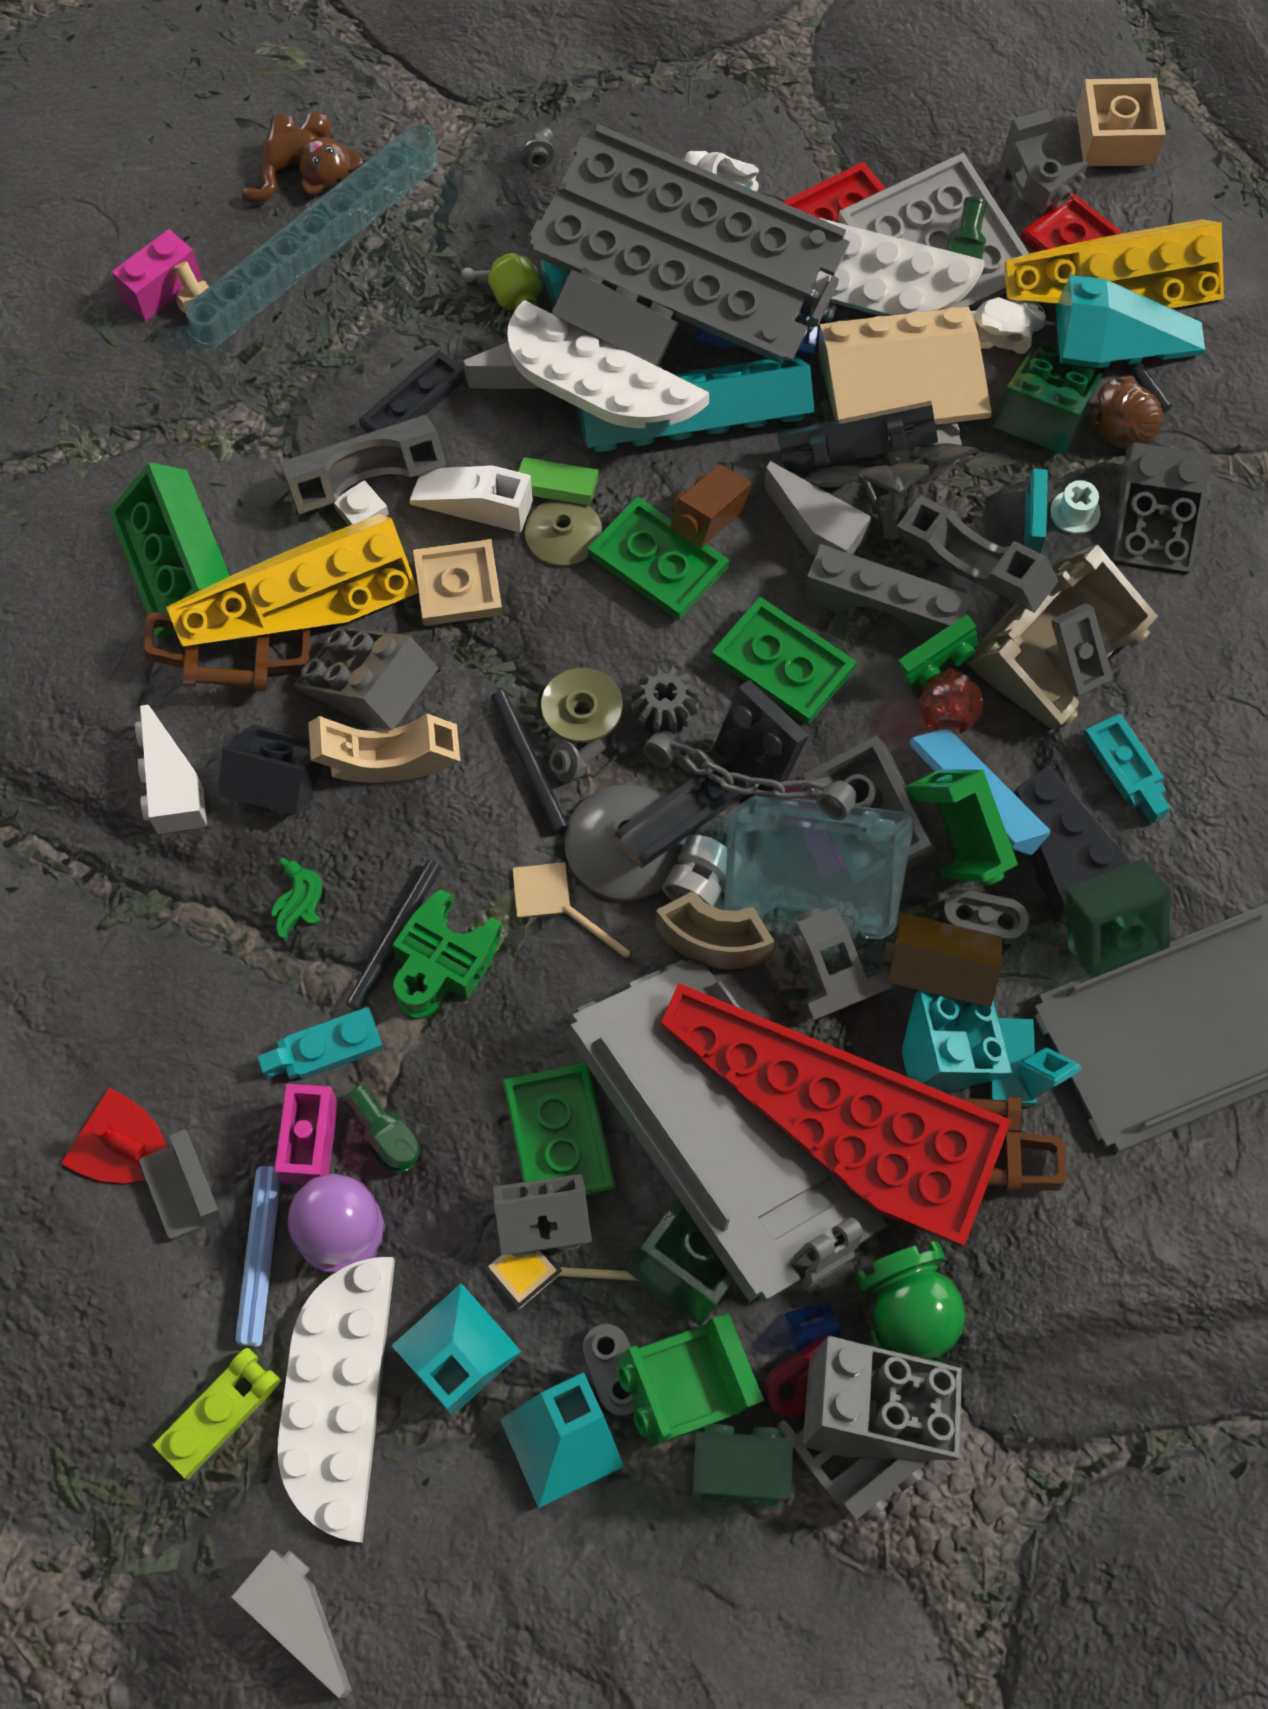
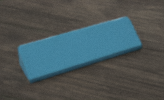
(946, 751)

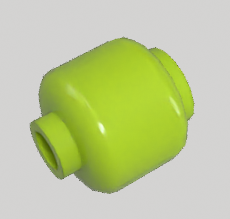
(514, 280)

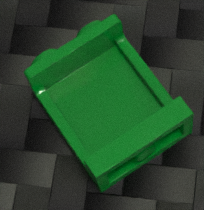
(970, 822)
(688, 1381)

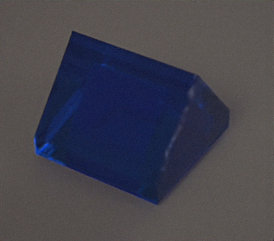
(812, 1324)

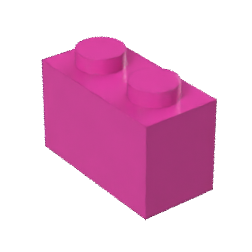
(149, 278)
(306, 1133)

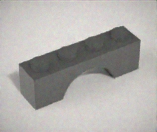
(399, 449)
(1008, 571)
(848, 581)

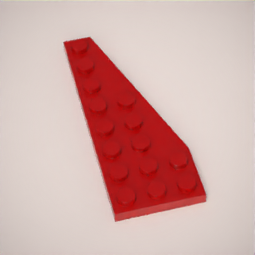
(876, 1131)

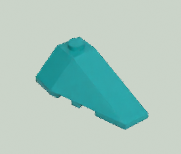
(1110, 323)

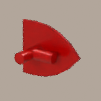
(115, 1142)

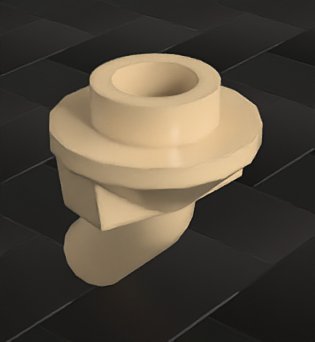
(190, 287)

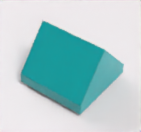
(1046, 1070)

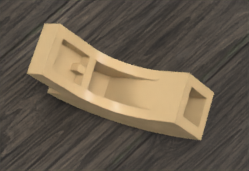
(385, 755)

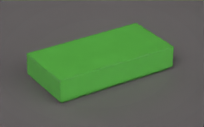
(560, 481)

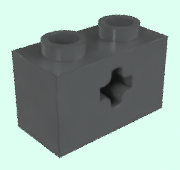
(522, 1203)

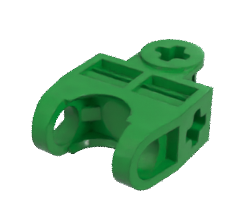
(439, 957)

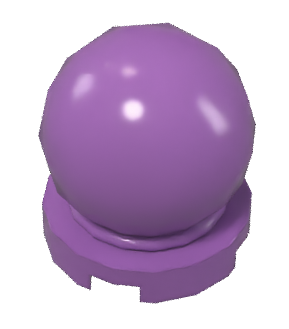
(335, 1222)

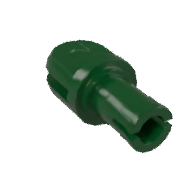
(968, 237)
(383, 1133)

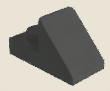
(1079, 650)

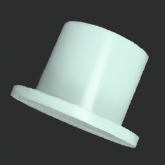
(1076, 508)

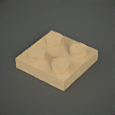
(457, 582)

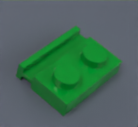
(949, 647)

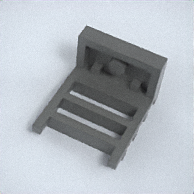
(862, 1484)

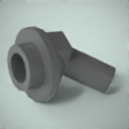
(538, 150)
(571, 763)

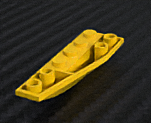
(1165, 264)
(303, 587)

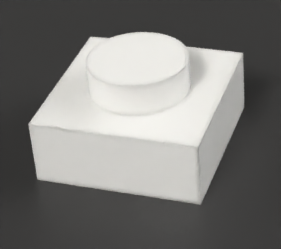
(359, 504)

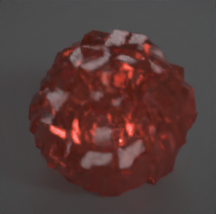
(952, 699)

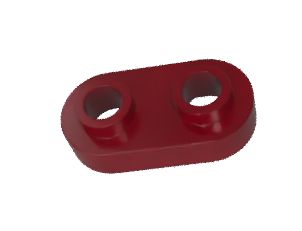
(796, 1373)

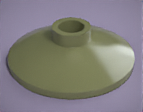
(562, 545)
(577, 690)

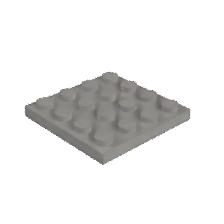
(930, 208)

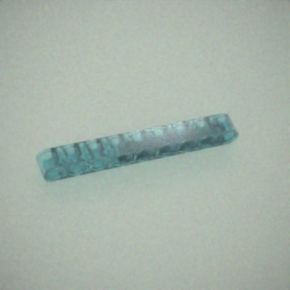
(312, 236)

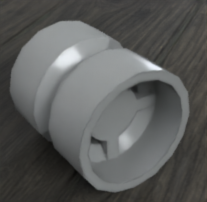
(700, 870)

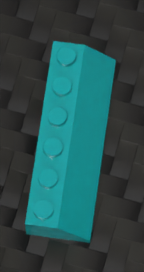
(737, 395)

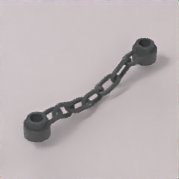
(834, 800)

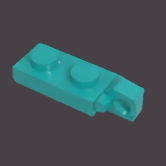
(1128, 766)
(323, 1047)

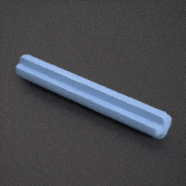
(258, 1257)

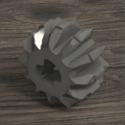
(665, 712)

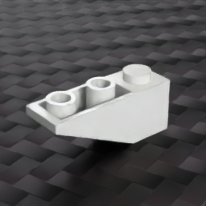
(477, 494)
(173, 789)

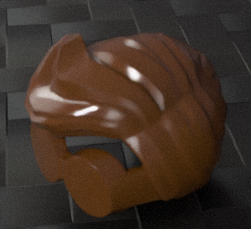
(1126, 413)

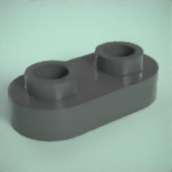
(985, 912)
(604, 1368)

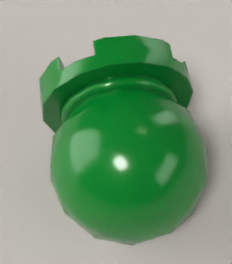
(914, 1305)

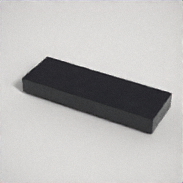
(415, 394)

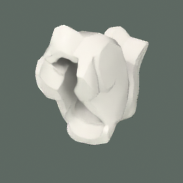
(724, 166)
(1008, 323)

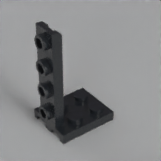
(753, 741)

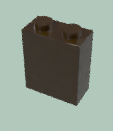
(944, 959)

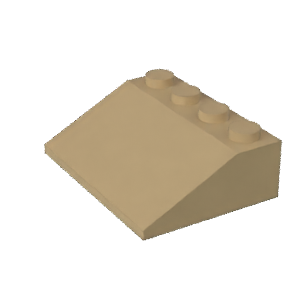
(905, 362)

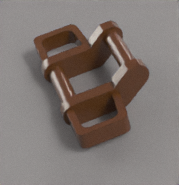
(194, 674)
(1011, 1174)

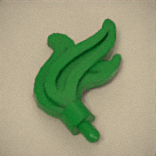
(299, 901)

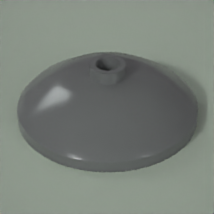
(599, 861)

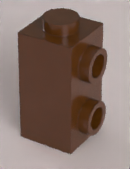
(709, 505)

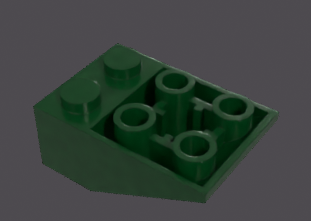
(1047, 399)

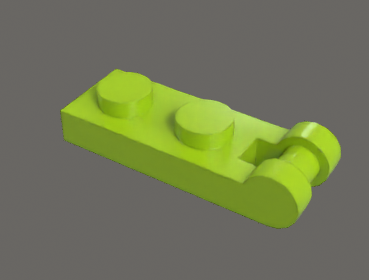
(216, 1414)

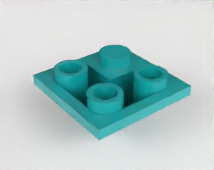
(953, 1043)
(456, 1349)
(562, 1440)

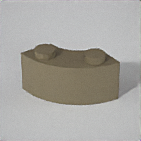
(714, 935)

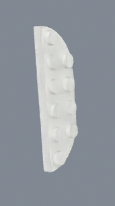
(899, 275)
(597, 373)
(335, 1397)

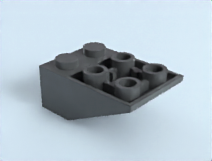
(1160, 506)
(367, 675)
(881, 1404)

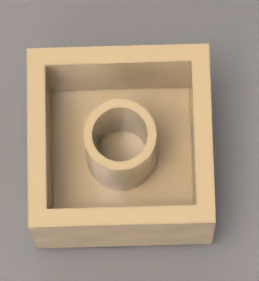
(1120, 121)

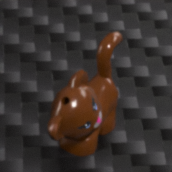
(320, 158)

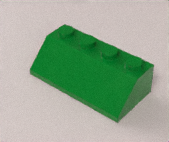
(166, 538)

